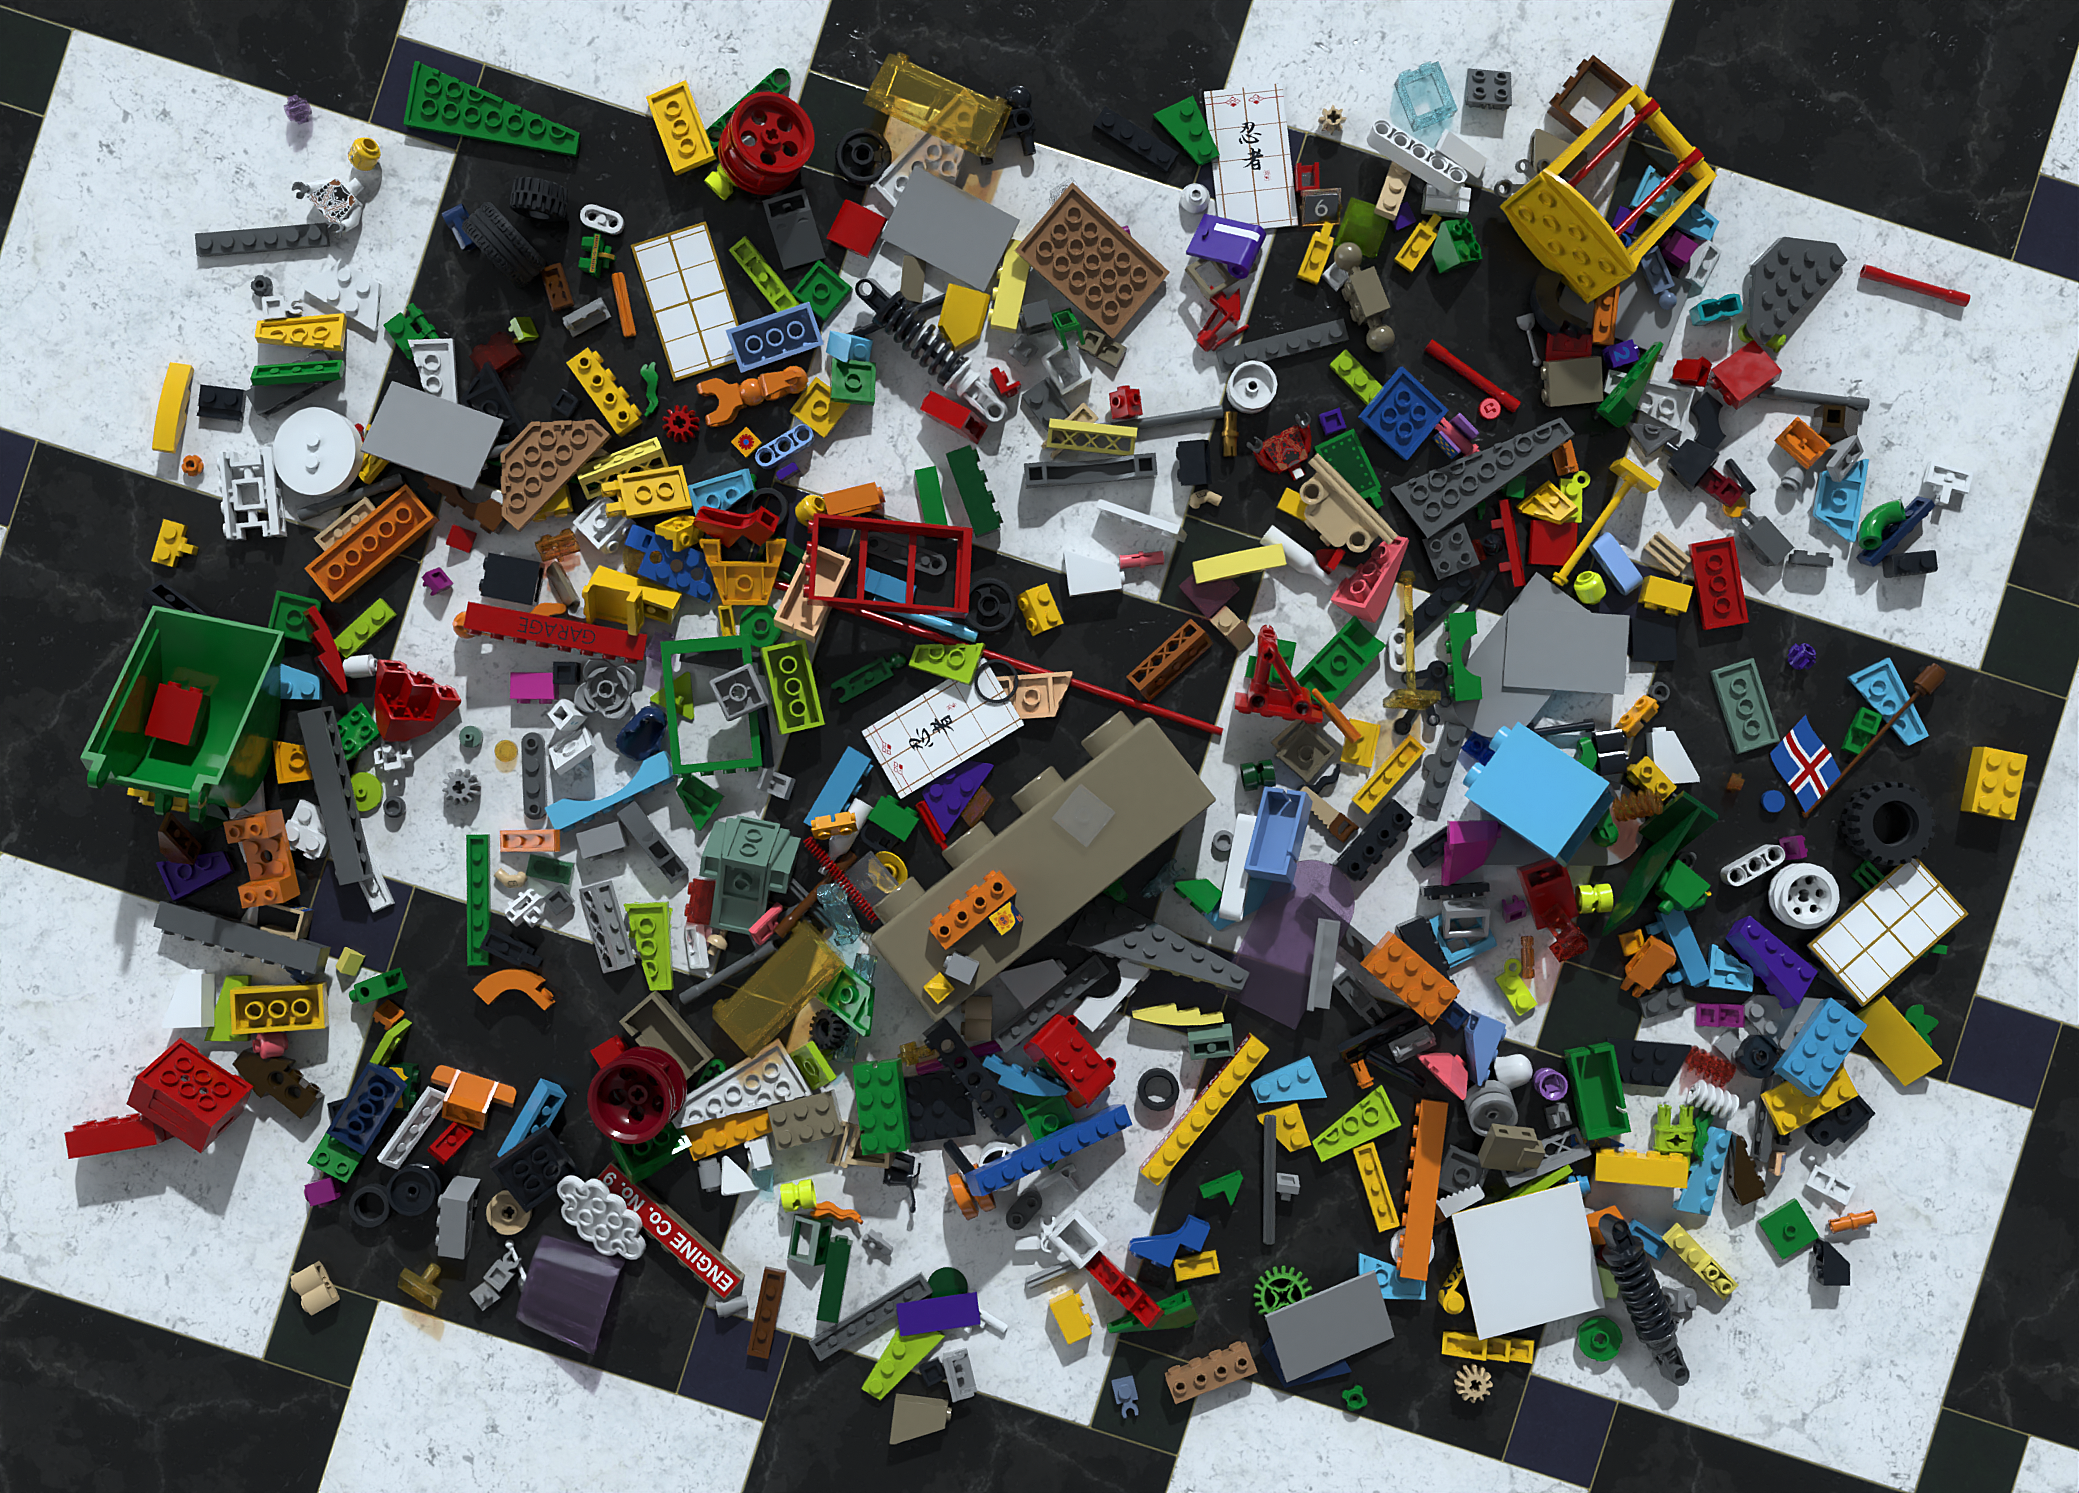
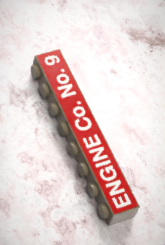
(674, 1233)

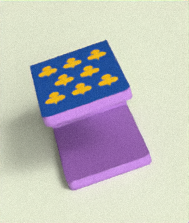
(1461, 424)

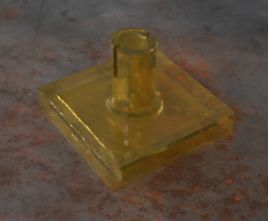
(422, 1287)

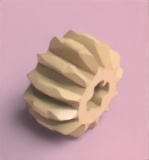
(1481, 1380)

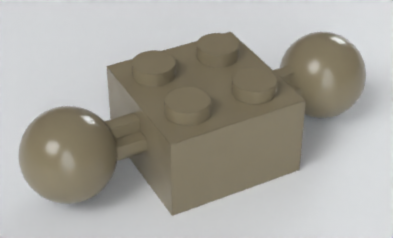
(1365, 297)

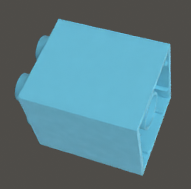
(1539, 792)

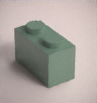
(1210, 1041)

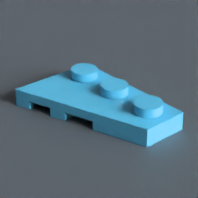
(1389, 1278)

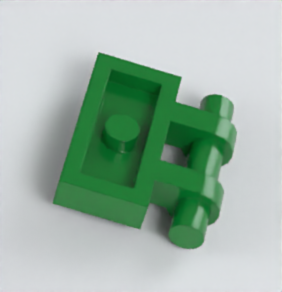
(402, 329)

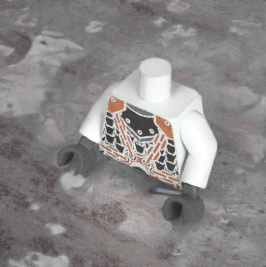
(334, 201)

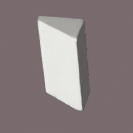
(1700, 264)

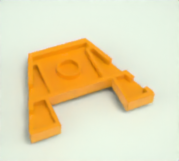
(744, 580)

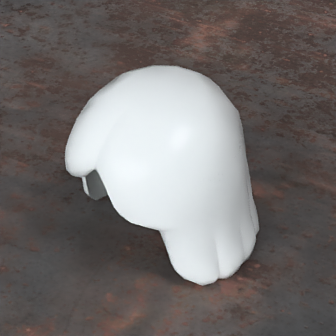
(1513, 1070)

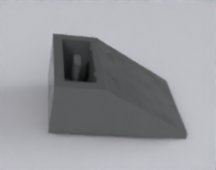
(794, 229)

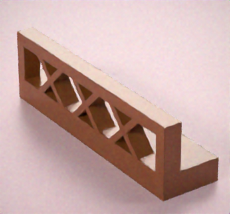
(1172, 662)

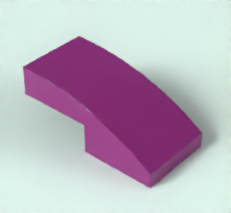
(1720, 1015)

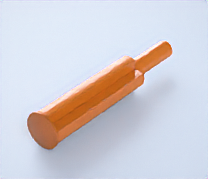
(1337, 718)

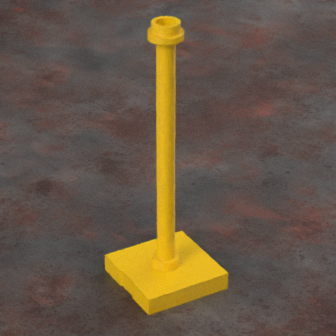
(1633, 477)

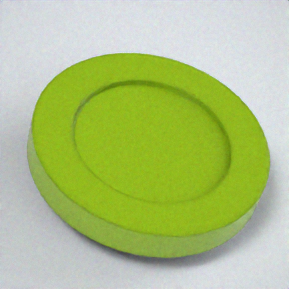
(367, 790)

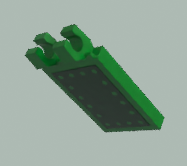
(1351, 462)

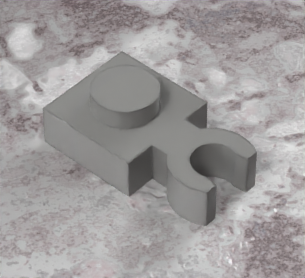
(502, 1272)

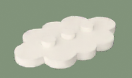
(601, 1217)

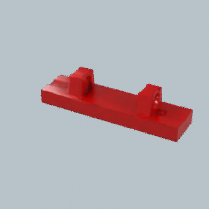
(1508, 523)

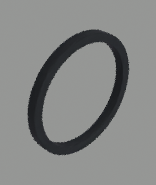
(990, 662)

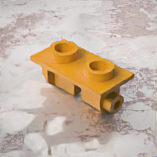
(1643, 709)
(824, 828)

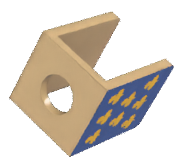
(301, 931)

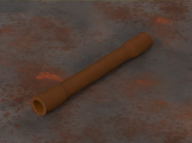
(790, 920)

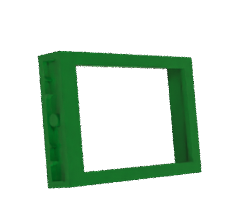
(703, 645)

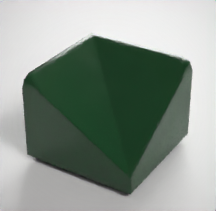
(215, 817)

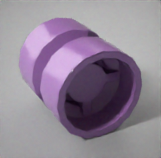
(1549, 1084)

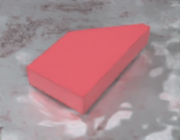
(765, 925)

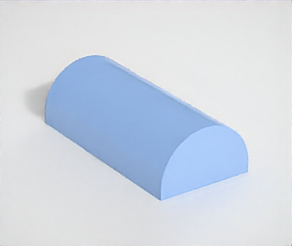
(774, 337)

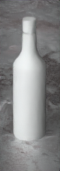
(1295, 555)
(841, 844)

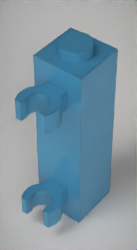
(1680, 937)

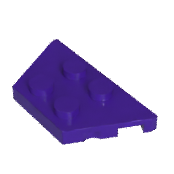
(953, 791)

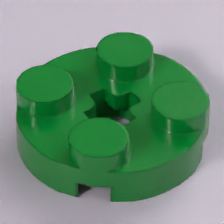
(748, 625)
(1611, 1342)

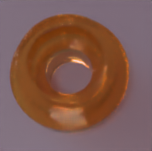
(1735, 782)

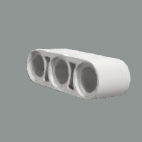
(1762, 862)

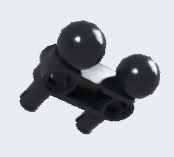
(1020, 101)

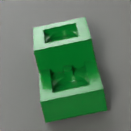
(1861, 730)

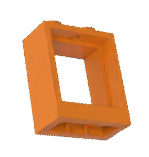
(855, 500)

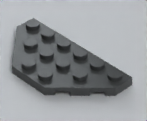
(1786, 280)

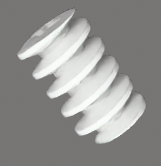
(1714, 1098)

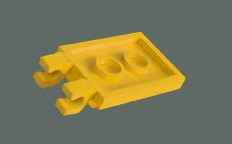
(647, 493)

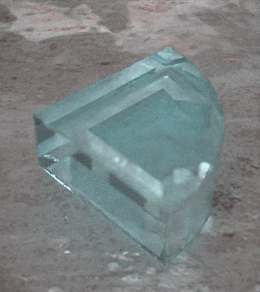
(764, 1179)

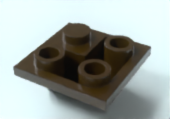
(1835, 422)

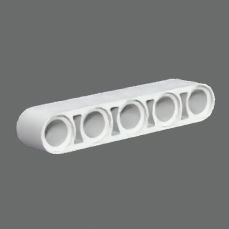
(1416, 157)
(1237, 878)

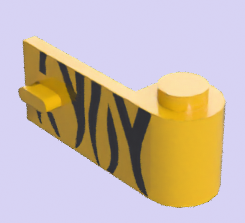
(1448, 1295)

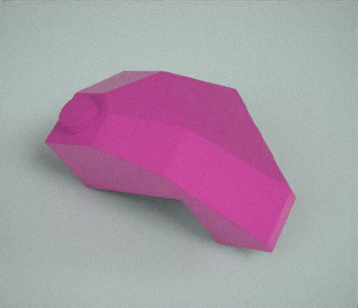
(1467, 847)

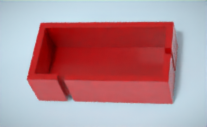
(113, 1135)

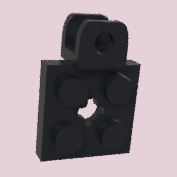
(1832, 1125)

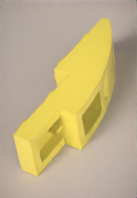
(1699, 1261)

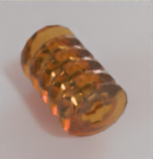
(1638, 806)

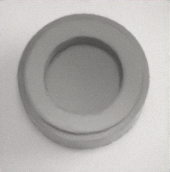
(1223, 840)

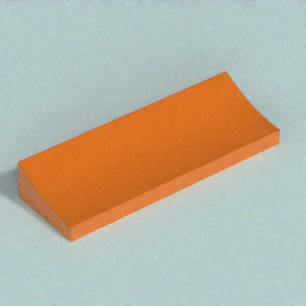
(371, 544)

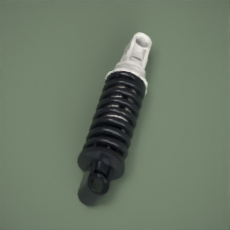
(929, 347)

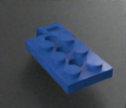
(648, 541)

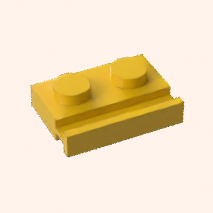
(1362, 750)

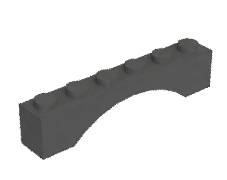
(1093, 471)

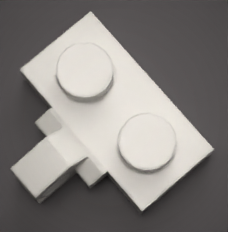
(1947, 481)

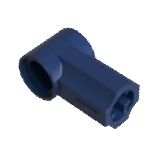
(454, 219)

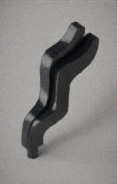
(1323, 781)

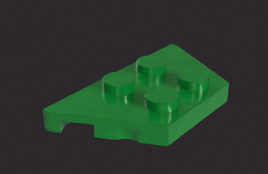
(850, 999)
(1044, 1114)

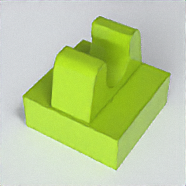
(523, 329)

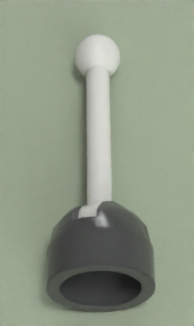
(509, 1244)

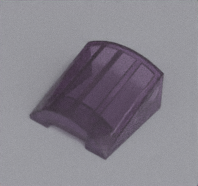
(568, 1292)

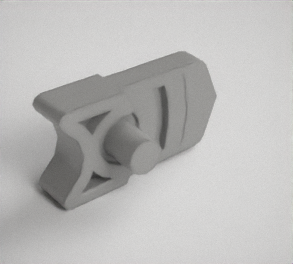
(576, 613)
(875, 1241)

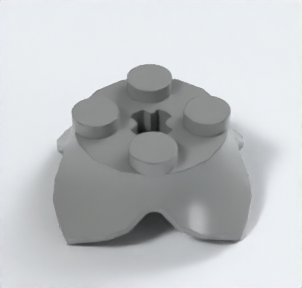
(590, 694)

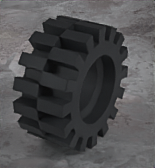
(820, 1030)

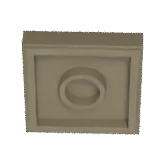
(1305, 752)

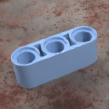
(774, 446)
(1616, 563)

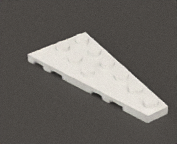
(746, 1087)

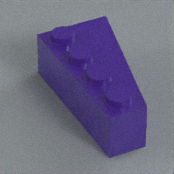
(1772, 960)

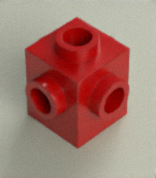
(1125, 403)

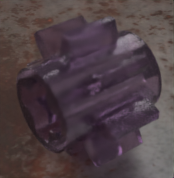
(297, 109)

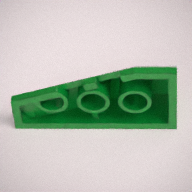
(1625, 396)

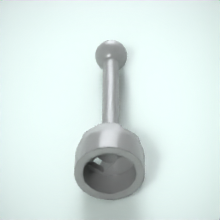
(1526, 323)

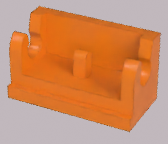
(1802, 443)

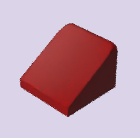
(461, 538)

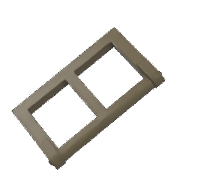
(1204, 288)

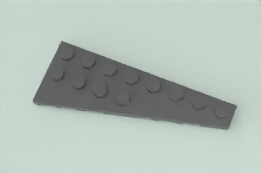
(1454, 490)
(1133, 937)

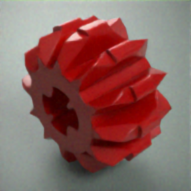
(672, 422)

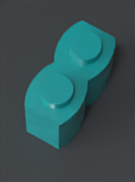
(1716, 310)

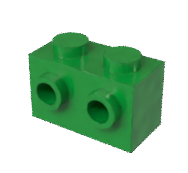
(893, 817)

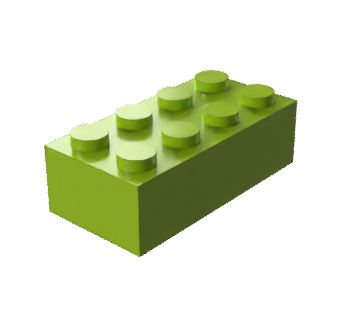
(791, 686)

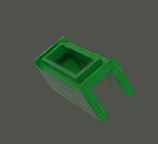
(1064, 322)

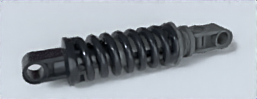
(1643, 1297)

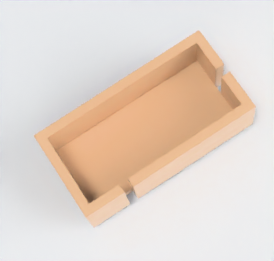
(809, 619)

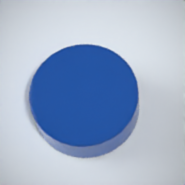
(1772, 801)

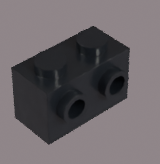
(1194, 462)

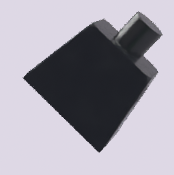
(1689, 462)

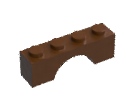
(487, 513)

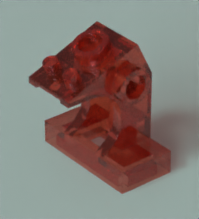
(1570, 940)

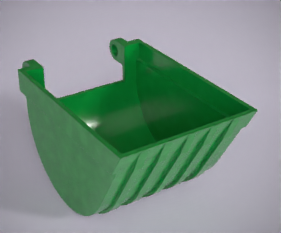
(234, 748)

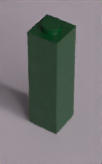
(834, 1279)

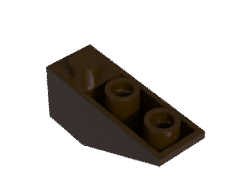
(1741, 1175)

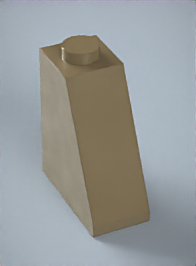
(1550, 147)
(917, 1417)

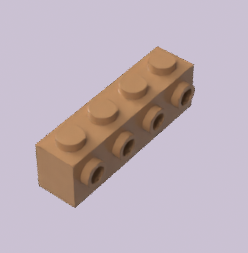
(1210, 1372)

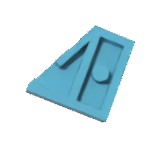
(1728, 971)

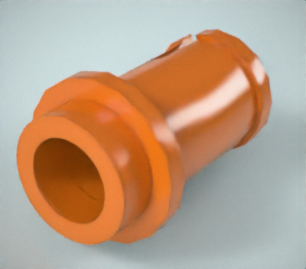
(1362, 1075)

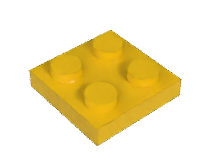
(816, 409)

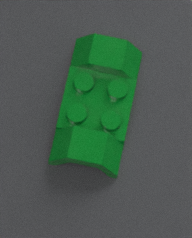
(1340, 661)

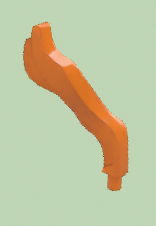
(828, 1209)

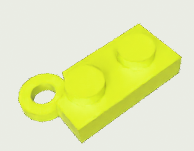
(1573, 492)
(1515, 989)

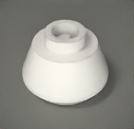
(1195, 198)

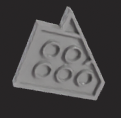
(1777, 1023)

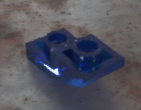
(1478, 748)

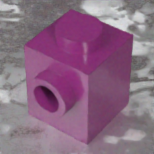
(1677, 248)
(323, 1191)

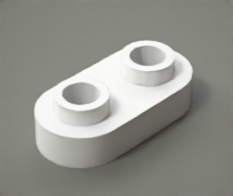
(603, 219)
(1396, 650)

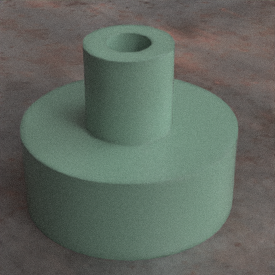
(475, 739)

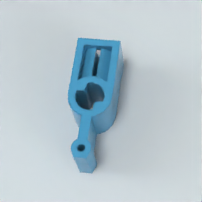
(886, 586)

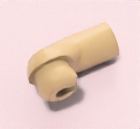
(1204, 496)
(511, 881)

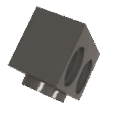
(1036, 317)

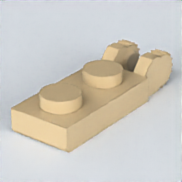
(1081, 414)

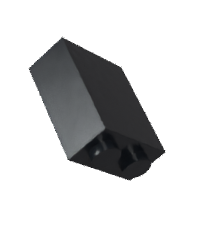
(512, 579)

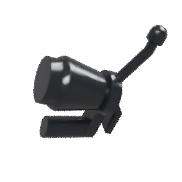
(898, 1177)

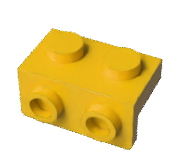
(1039, 609)
(1648, 775)

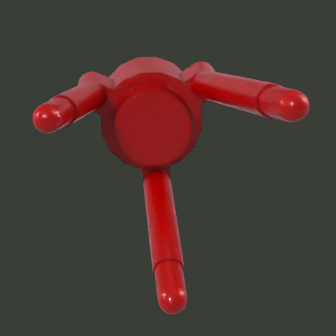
(1207, 339)

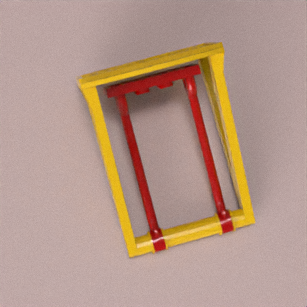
(1572, 234)

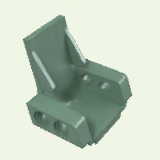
(748, 863)

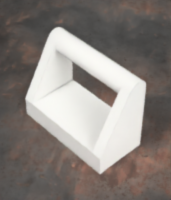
(1078, 363)
(1085, 1231)

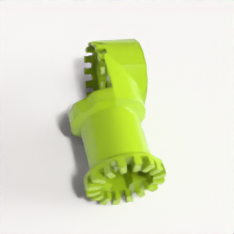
(1774, 343)

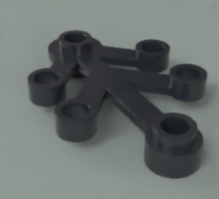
(1432, 679)

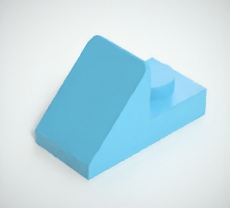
(849, 347)

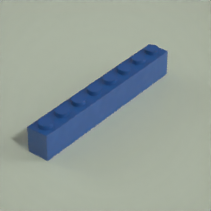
(1048, 1150)

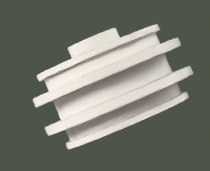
(1784, 895)

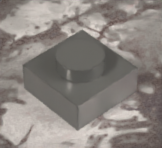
(558, 899)

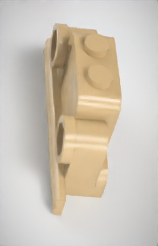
(1340, 511)

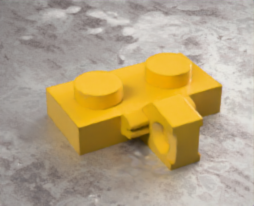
(172, 544)

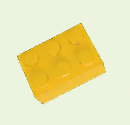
(1993, 783)

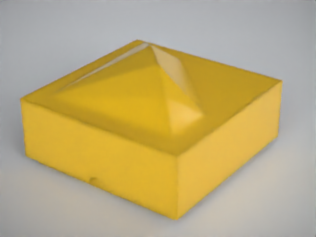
(939, 987)

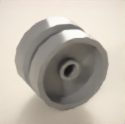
(1490, 1105)

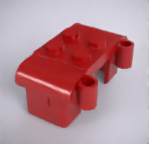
(1072, 1059)

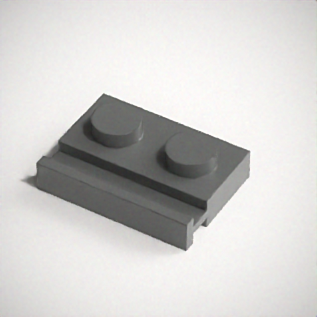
(1046, 403)

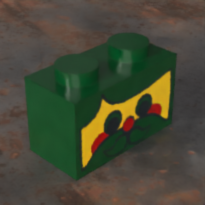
(411, 1076)

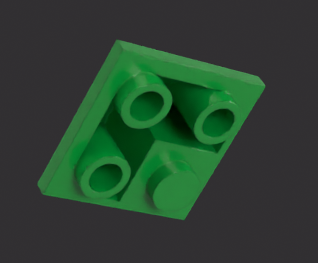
(1455, 246)
(1200, 891)

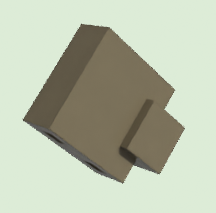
(1511, 1148)

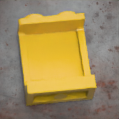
(614, 603)

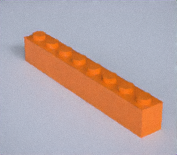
(1424, 1189)

